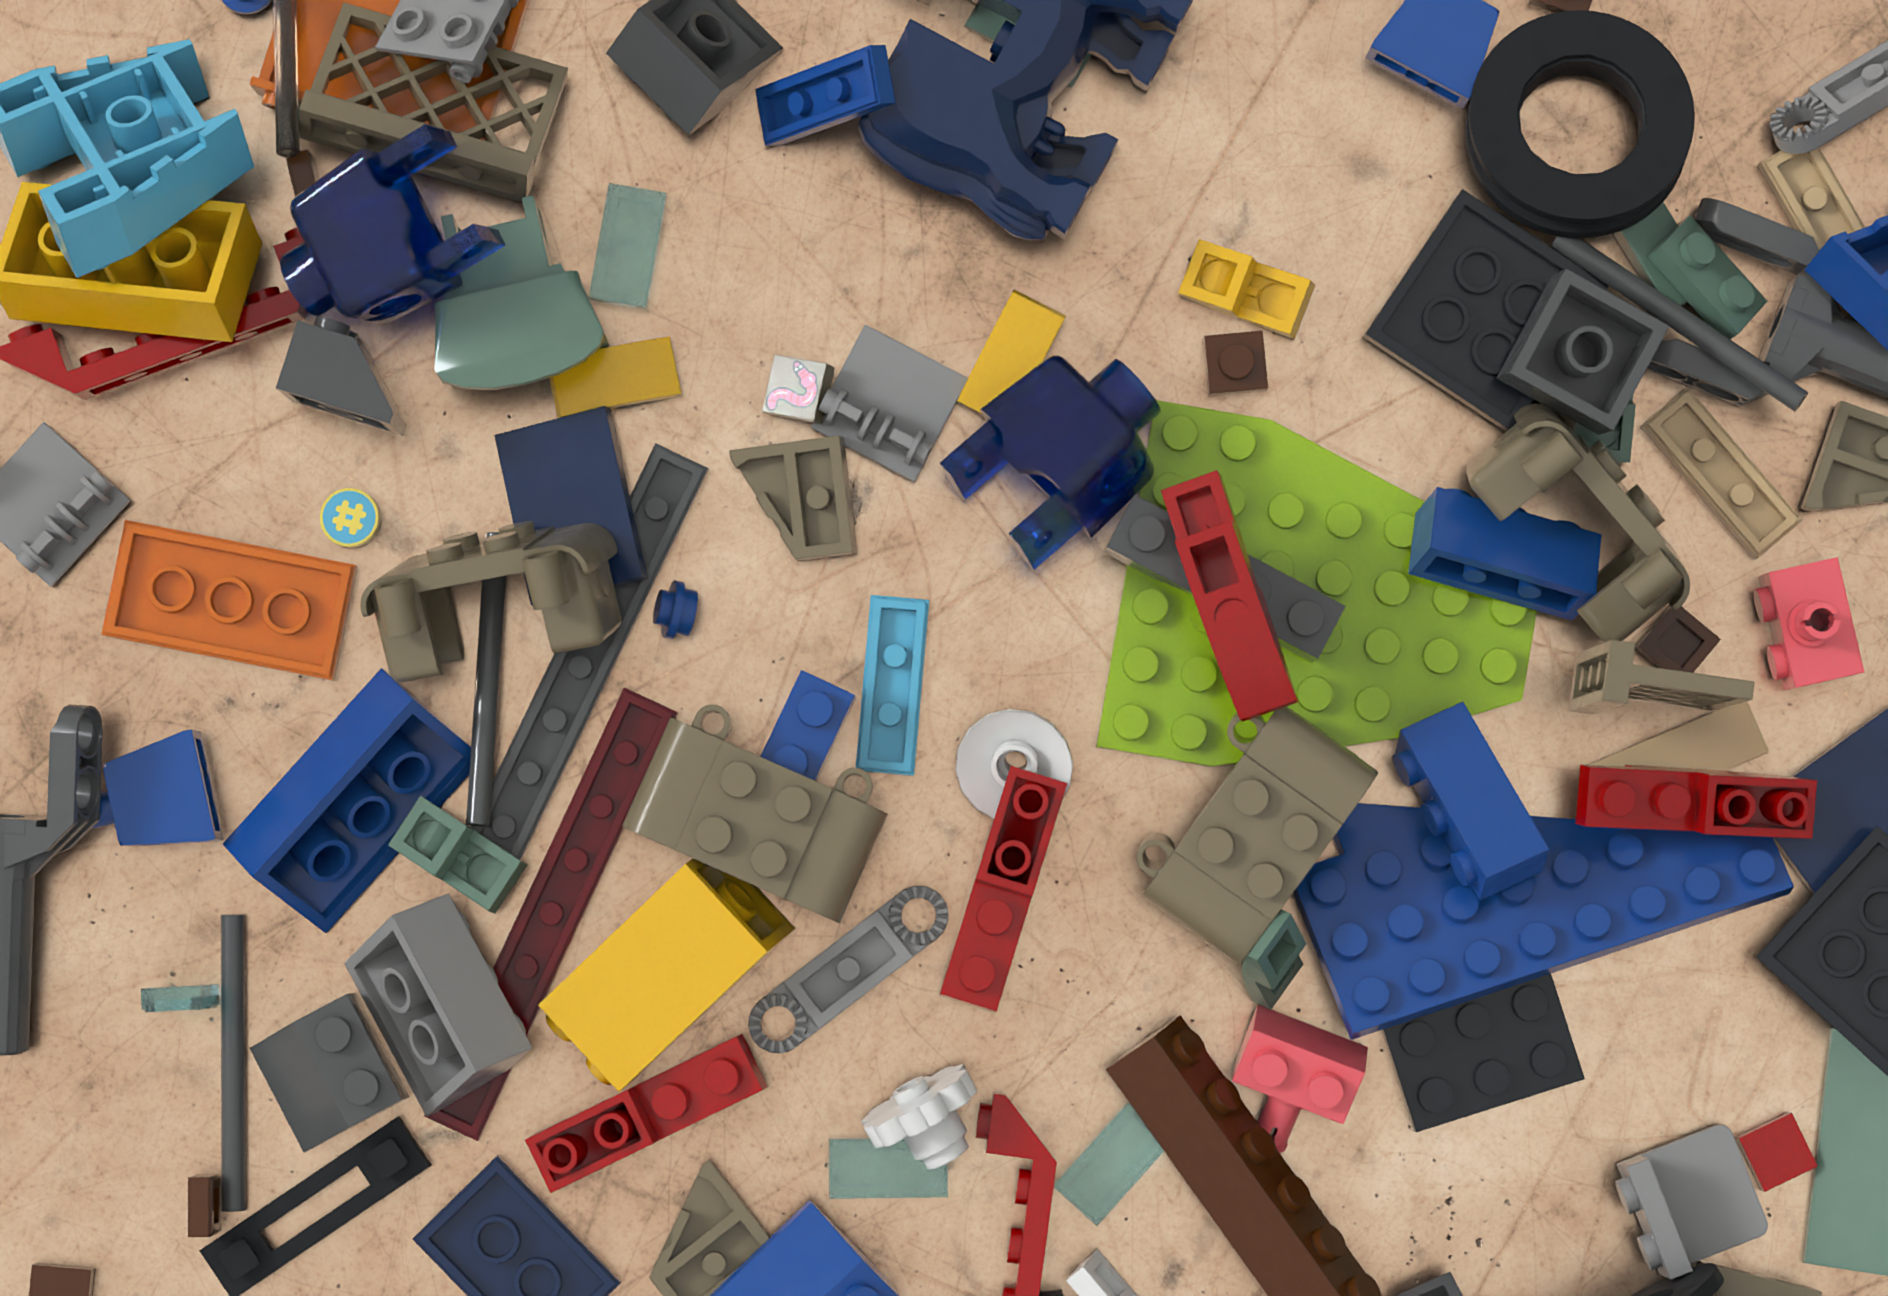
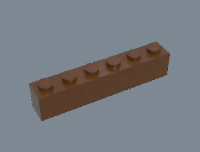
(1236, 1168)

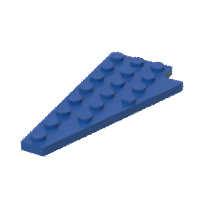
(1413, 940)

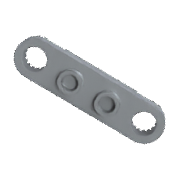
(1834, 103)
(848, 969)

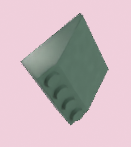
(1851, 1181)

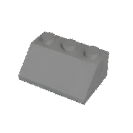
(437, 1003)

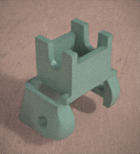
(514, 313)

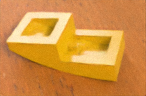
(1246, 289)
(1012, 350)
(618, 378)

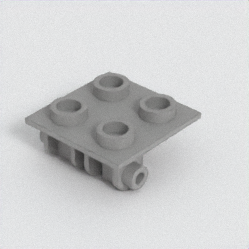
(447, 32)
(890, 402)
(53, 504)

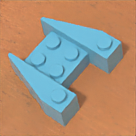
(138, 140)

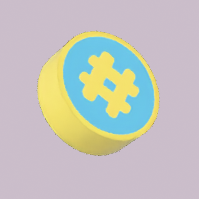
(350, 518)

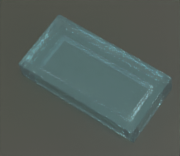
(628, 246)
(180, 998)
(1109, 1165)
(882, 1172)

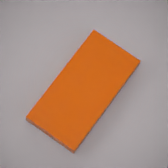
(229, 600)

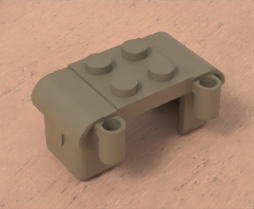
(1537, 456)
(564, 575)
(756, 817)
(1257, 832)

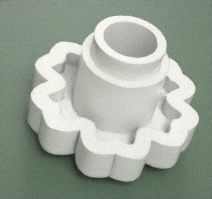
(925, 1116)

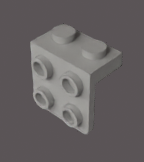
(1691, 1200)

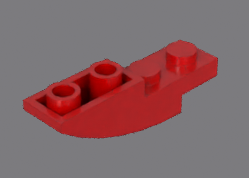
(1228, 596)
(1696, 801)
(1003, 889)
(646, 1113)

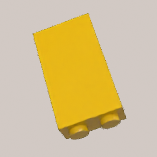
(663, 970)

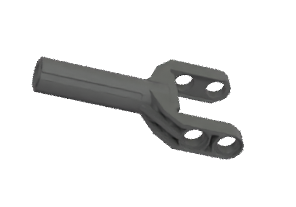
(1805, 332)
(30, 843)

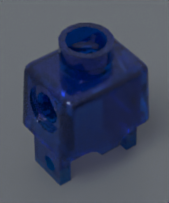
(373, 238)
(1071, 441)

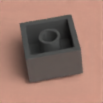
(1582, 352)

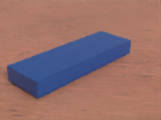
(825, 95)

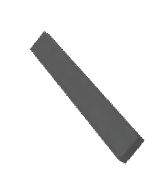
(579, 676)

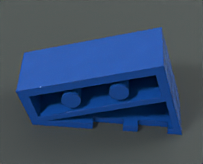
(1856, 275)

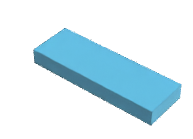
(892, 685)

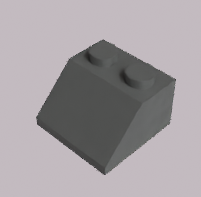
(693, 55)
(337, 375)
(329, 1071)

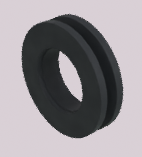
(1604, 50)

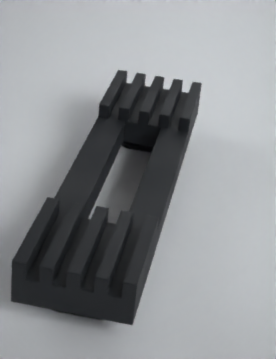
(243, 1253)

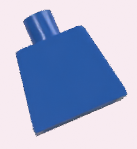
(1437, 45)
(161, 794)

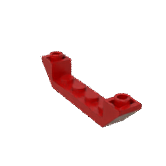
(47, 358)
(1012, 1136)

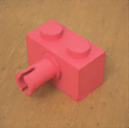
(1808, 624)
(1297, 1071)

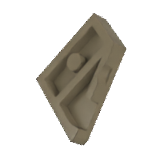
(1851, 461)
(804, 493)
(707, 1239)

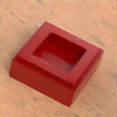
(1776, 1151)

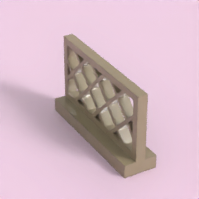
(475, 162)
(1609, 678)

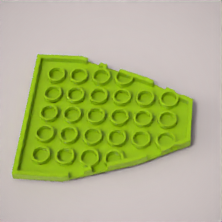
(1396, 649)

